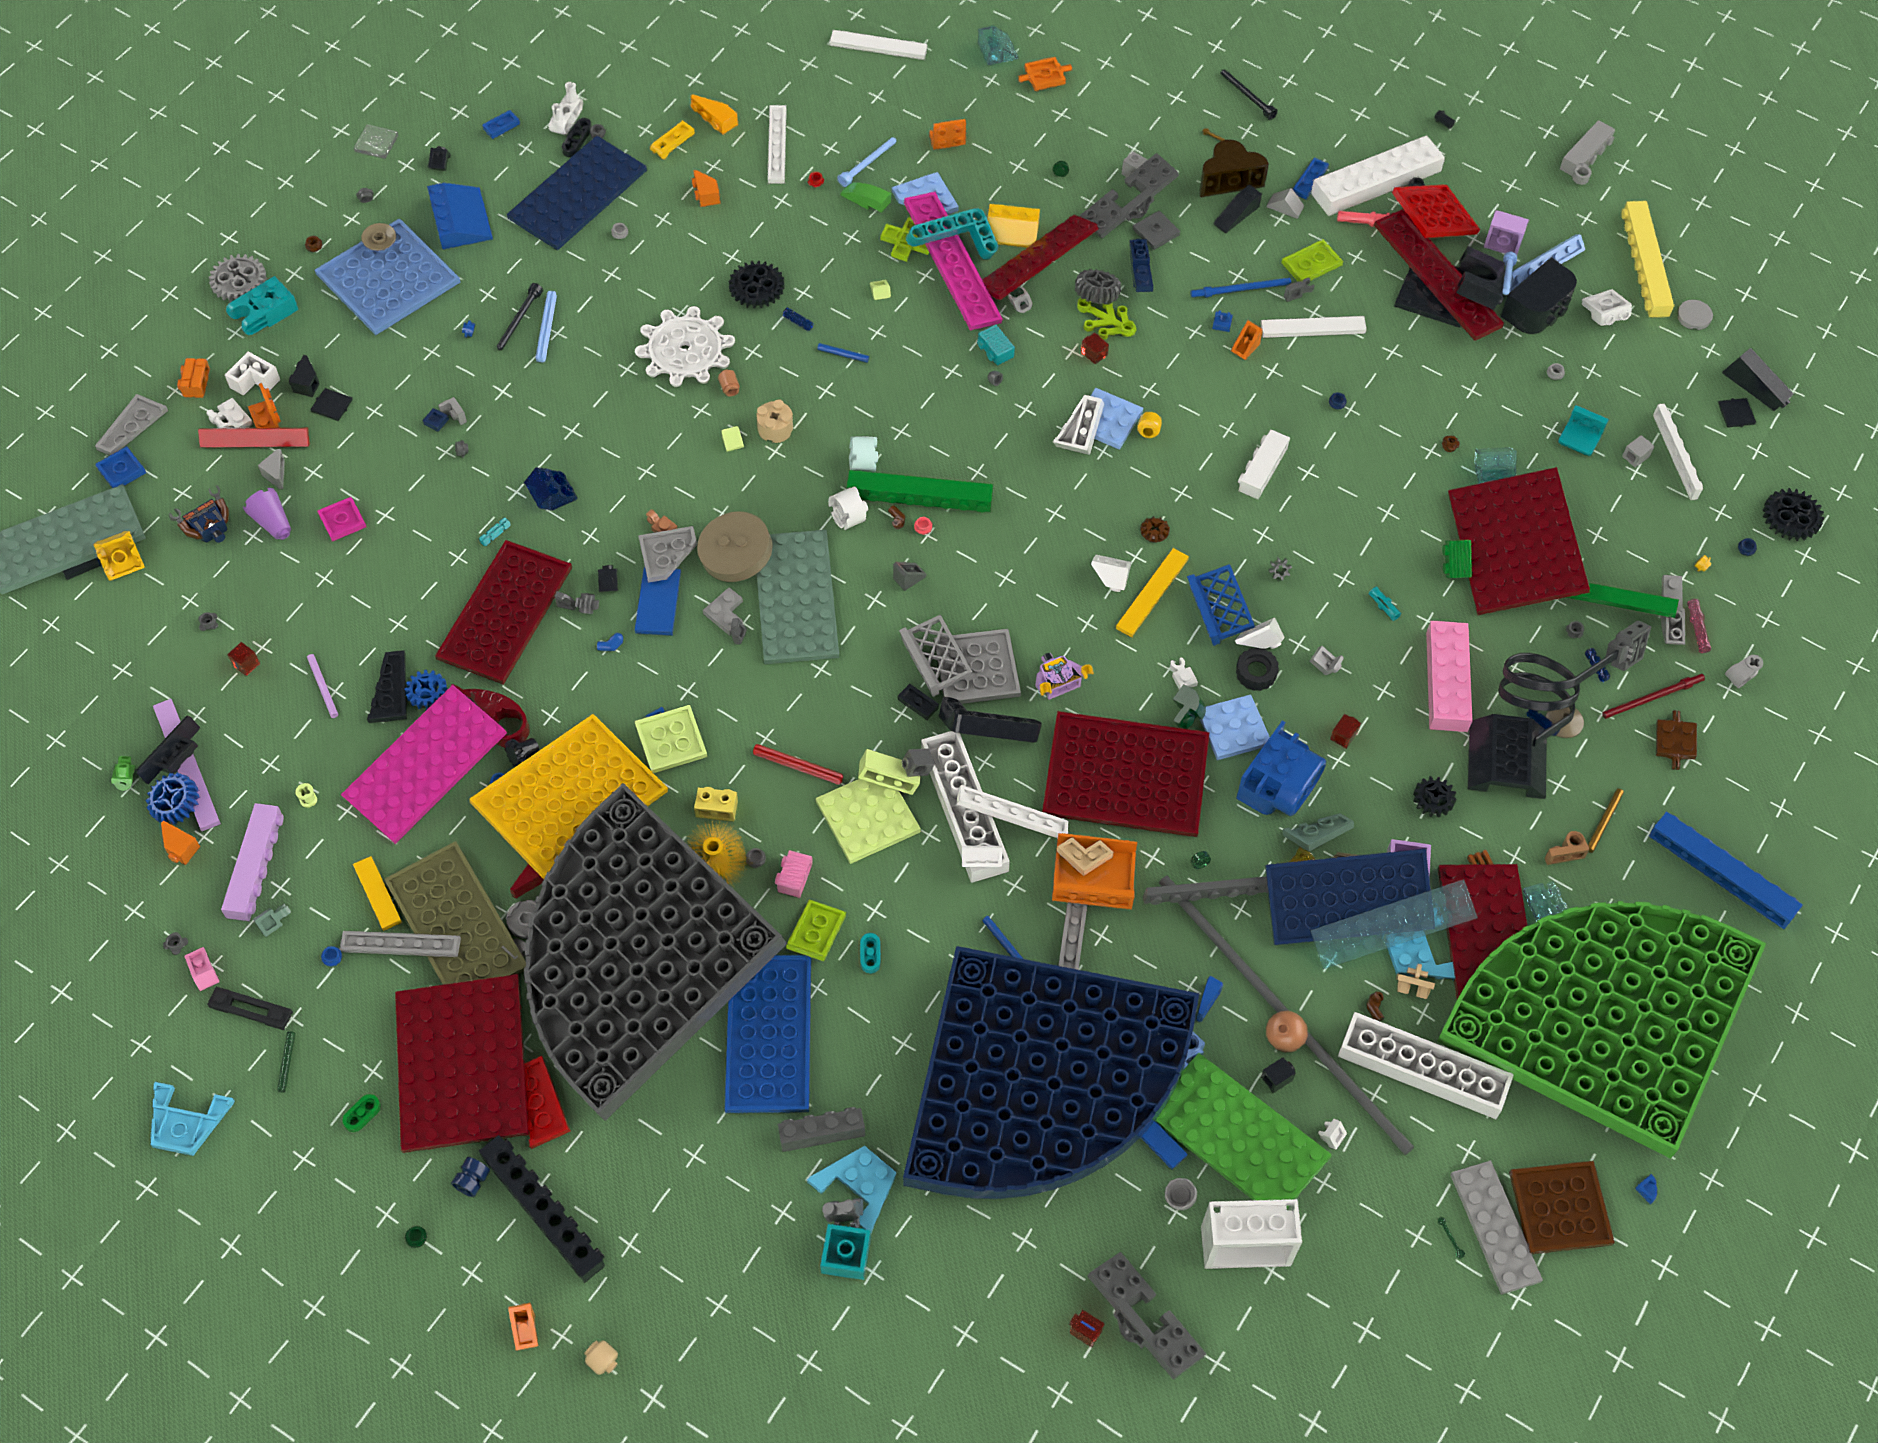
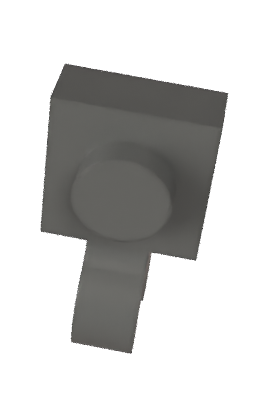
(1296, 290)

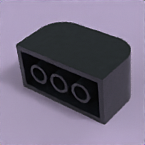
(1540, 298)

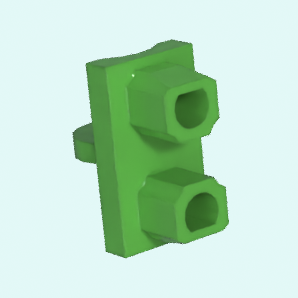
(123, 773)

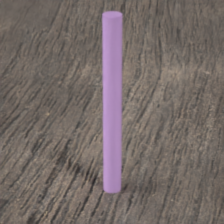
(322, 686)

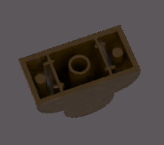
(1232, 169)

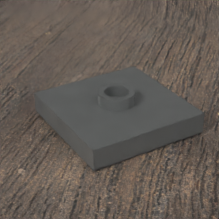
(1156, 230)

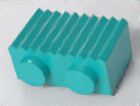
(996, 345)

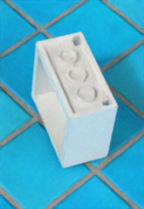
(1251, 1234)

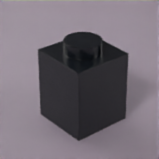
(1278, 1074)

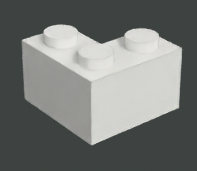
(251, 371)

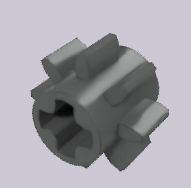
(1284, 572)
(587, 603)

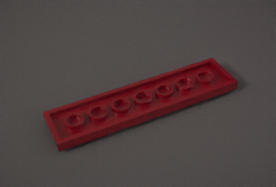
(1038, 256)

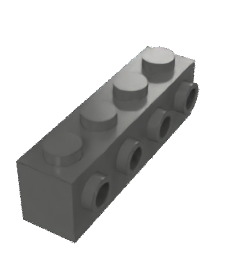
(821, 1129)

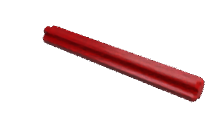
(798, 764)

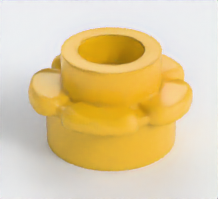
(1703, 563)

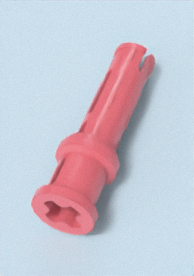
(1356, 217)

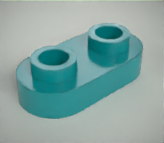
(870, 954)

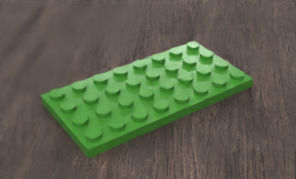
(1240, 1134)

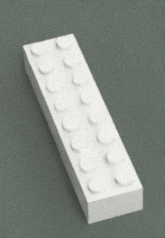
(1377, 175)
(968, 826)
(1426, 1065)

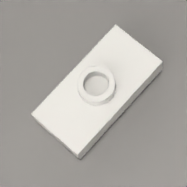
(981, 856)

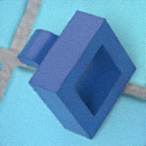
(1222, 321)

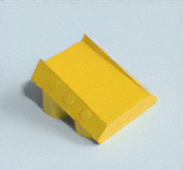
(118, 555)

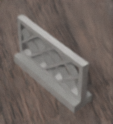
(923, 664)

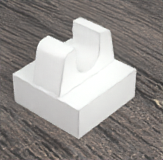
(1334, 1133)

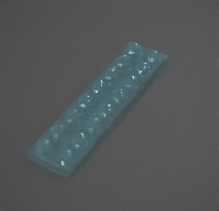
(1393, 924)

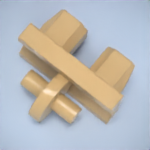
(1404, 982)

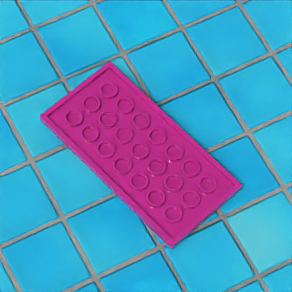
(424, 764)

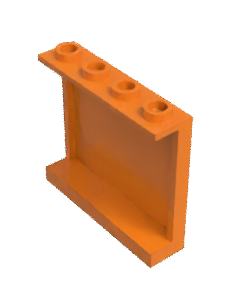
(1106, 885)

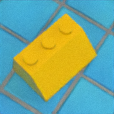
(1014, 224)

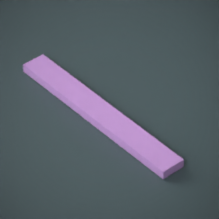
(205, 811)

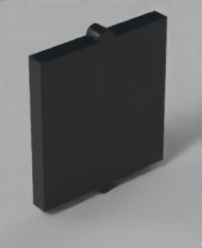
(331, 404)
(1737, 412)

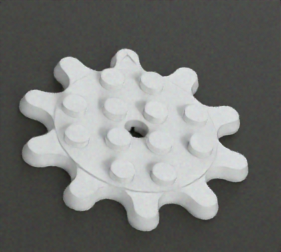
(690, 330)

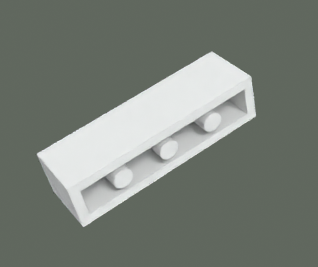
(1264, 464)

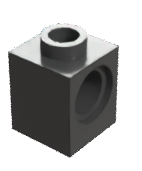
(918, 762)

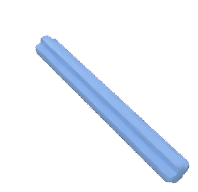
(546, 326)

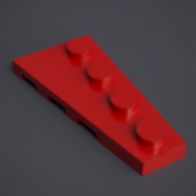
(544, 1109)

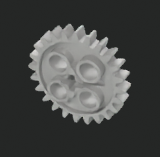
(236, 276)

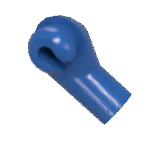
(612, 644)

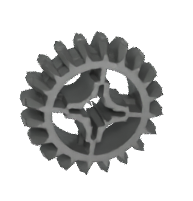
(1097, 286)

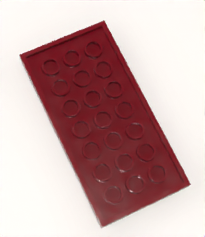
(504, 612)
(1499, 909)

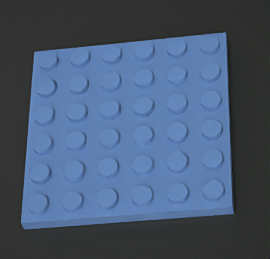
(388, 282)

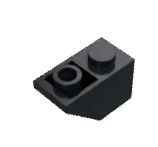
(304, 379)

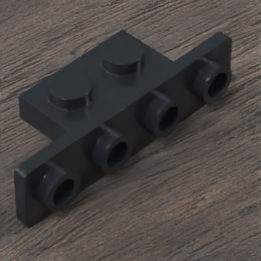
(170, 752)

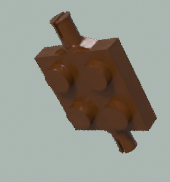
(1676, 739)

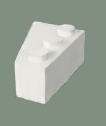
(1081, 428)

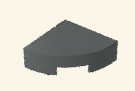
(564, 601)
(737, 630)

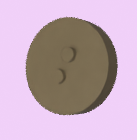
(734, 546)

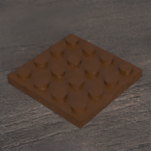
(1561, 1207)

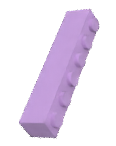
(252, 862)

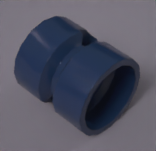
(472, 1174)

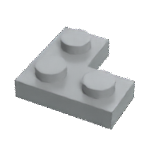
(721, 609)

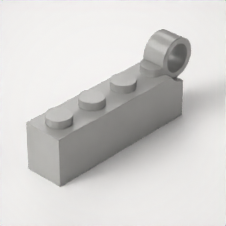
(1586, 152)

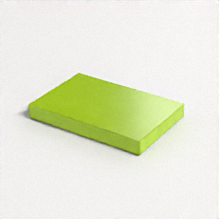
(1312, 261)
(816, 930)

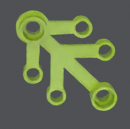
(1126, 327)

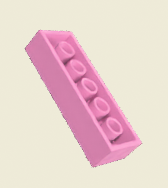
(1449, 676)

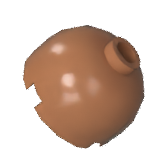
(1286, 1031)

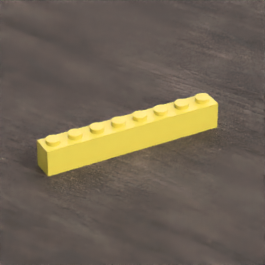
(1647, 259)

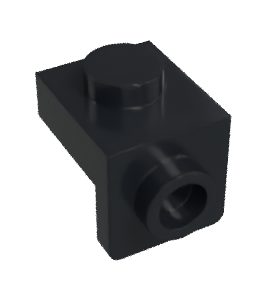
(608, 578)

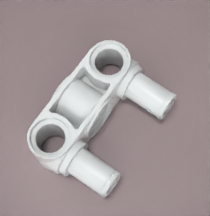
(567, 111)

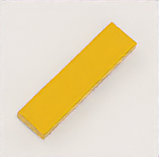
(377, 893)

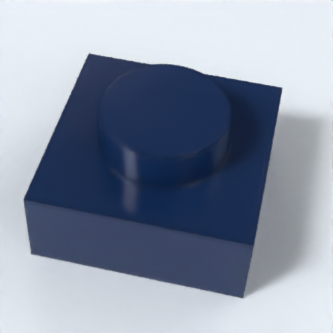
(435, 419)

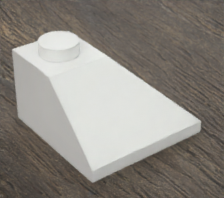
(1112, 571)
(1262, 636)

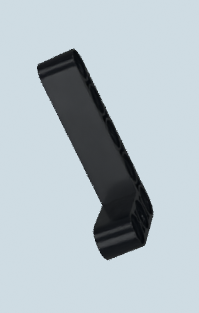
(986, 724)

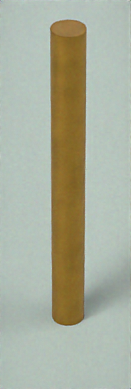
(1605, 820)

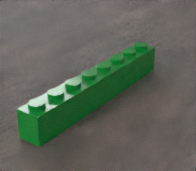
(922, 491)

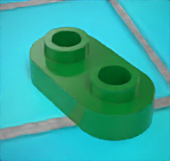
(361, 1113)

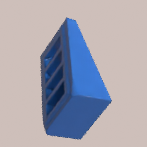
(1211, 992)

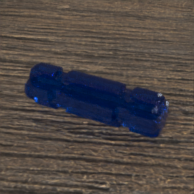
(797, 319)
(1591, 655)
(1540, 719)

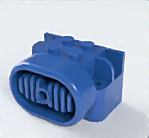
(1281, 775)

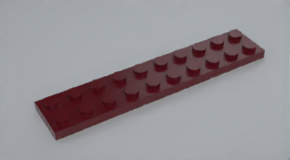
(1436, 274)

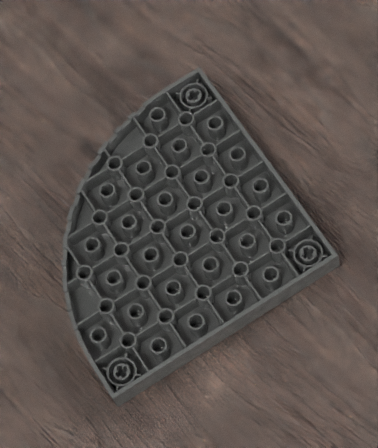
(633, 950)

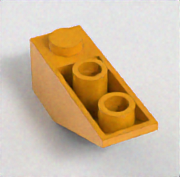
(716, 113)

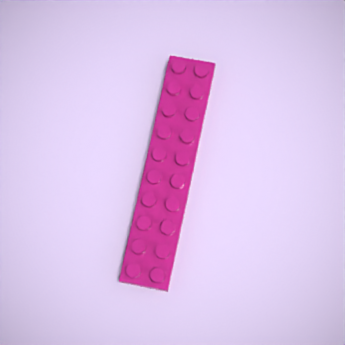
(955, 266)

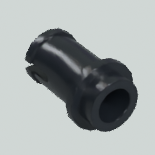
(1444, 119)

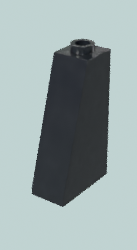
(1759, 380)

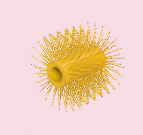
(716, 854)

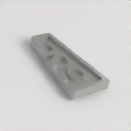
(130, 423)

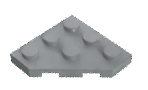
(665, 551)

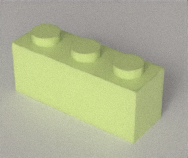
(886, 772)

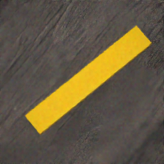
(1152, 592)

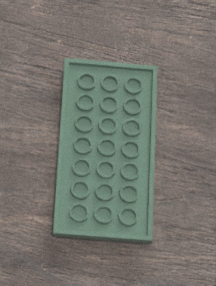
(64, 537)
(797, 599)

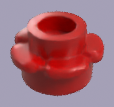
(815, 179)

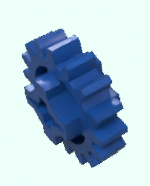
(426, 689)

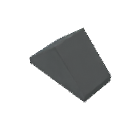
(907, 574)

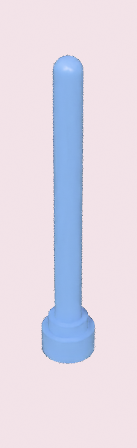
(846, 177)
(1510, 260)

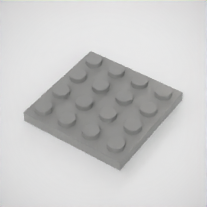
(991, 663)

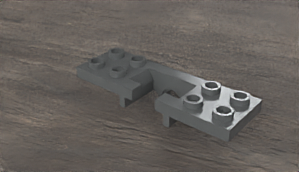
(1147, 179)
(1125, 1288)

